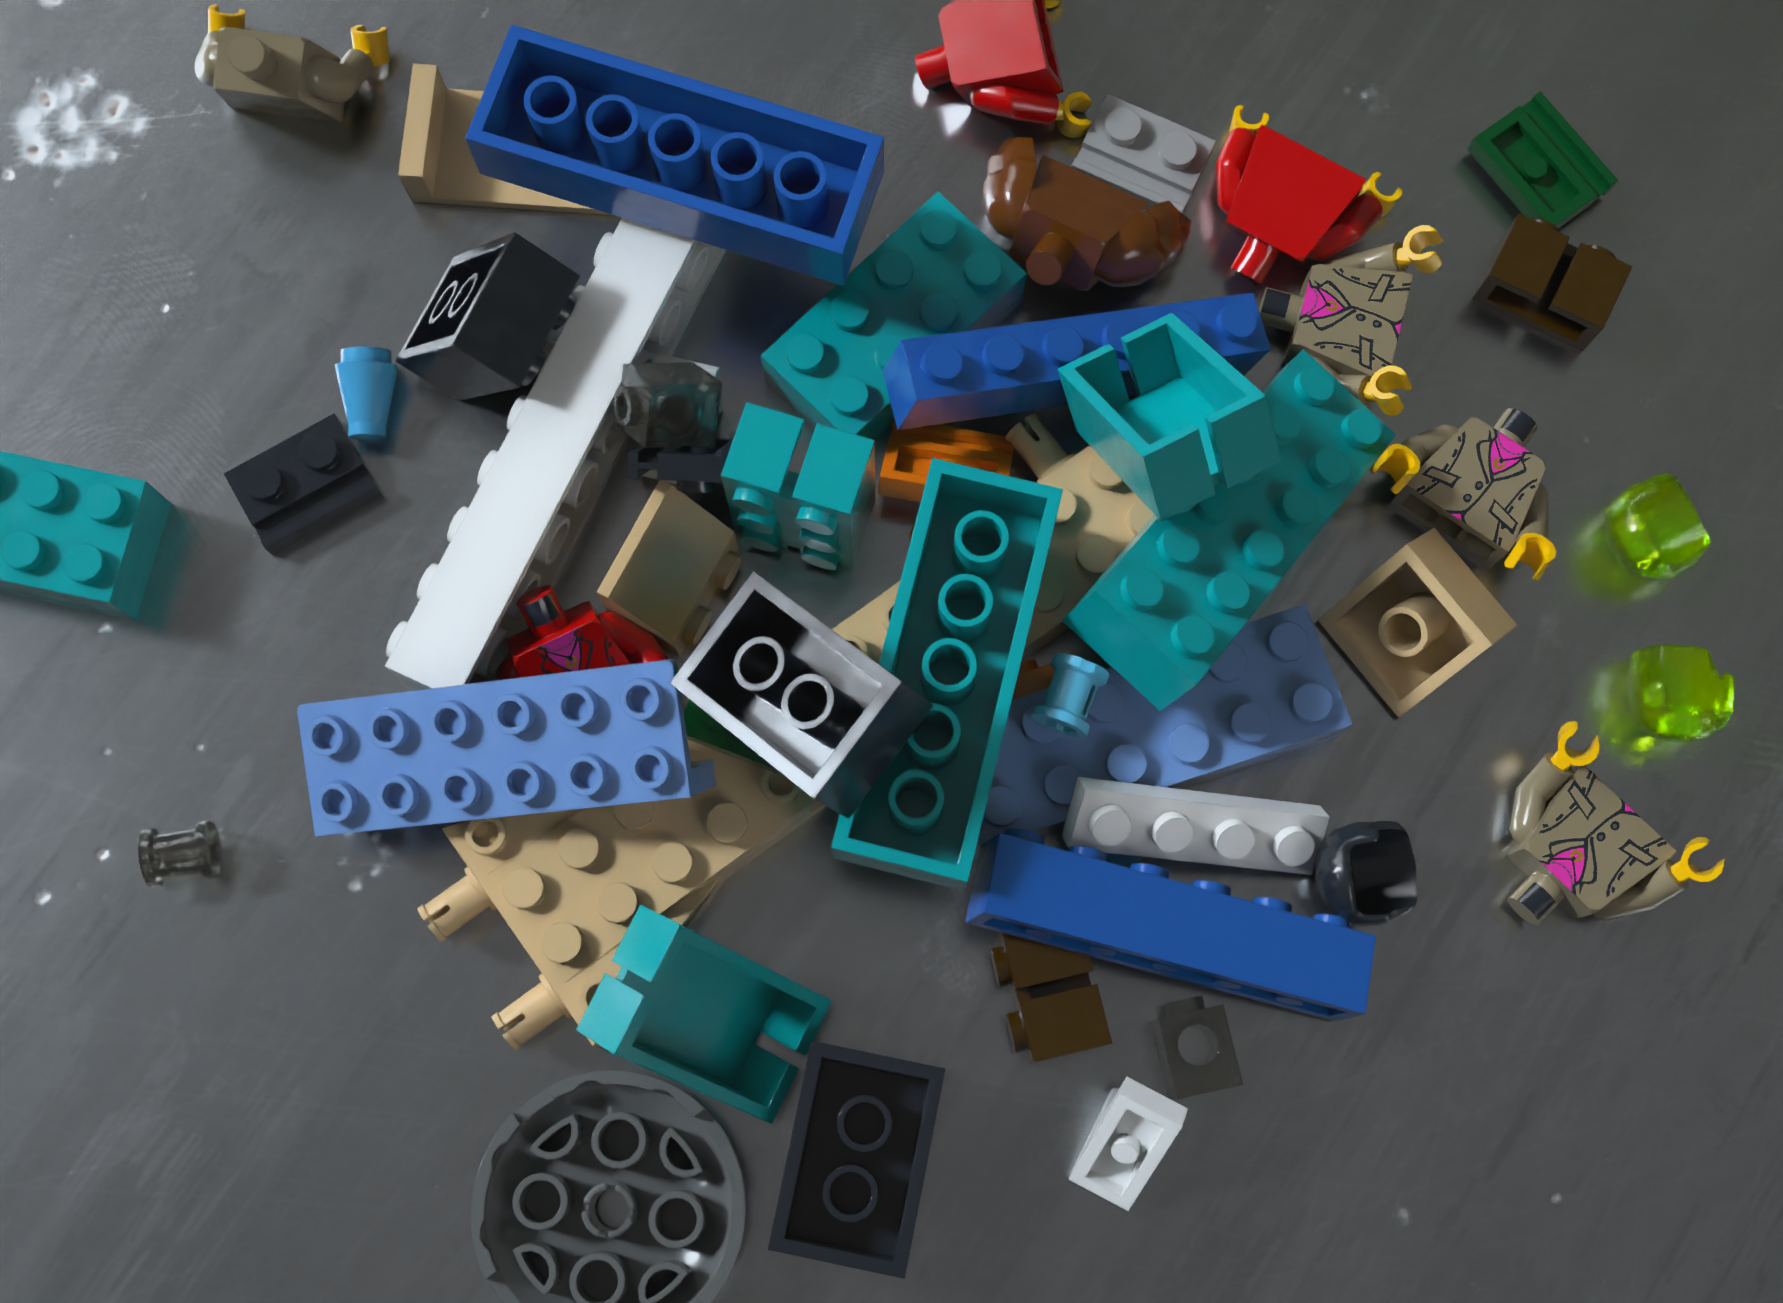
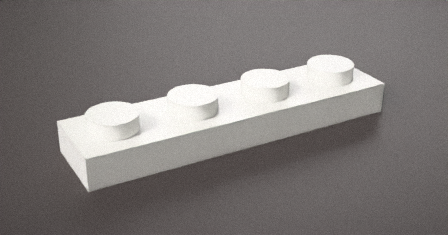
(1195, 826)

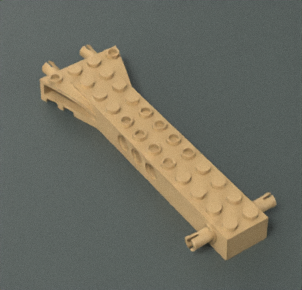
(581, 874)

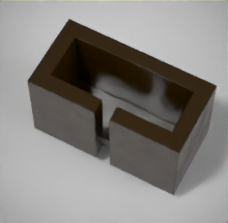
(1551, 282)
(1052, 998)

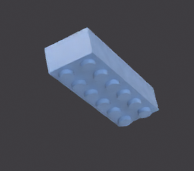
(1253, 705)

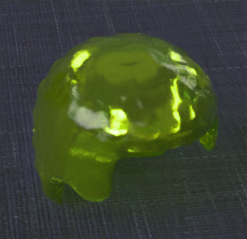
(1655, 529)
(1677, 693)

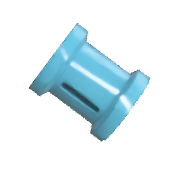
(1070, 695)

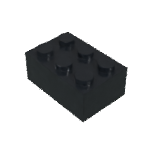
(490, 319)
(801, 696)
(857, 1159)

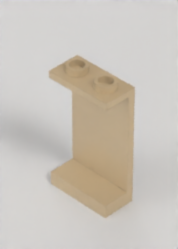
(438, 162)

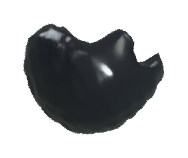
(1367, 872)

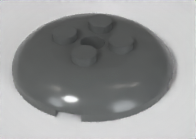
(594, 1134)

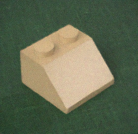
(671, 569)
(1416, 621)

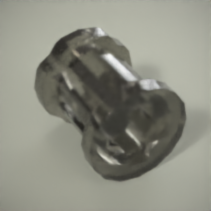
(179, 853)

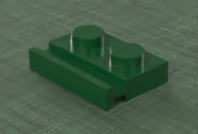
(1542, 162)

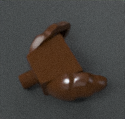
(1076, 225)

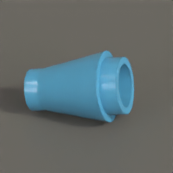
(366, 389)

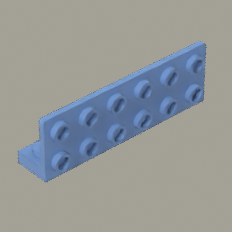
(499, 749)

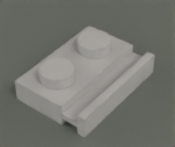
(1143, 153)

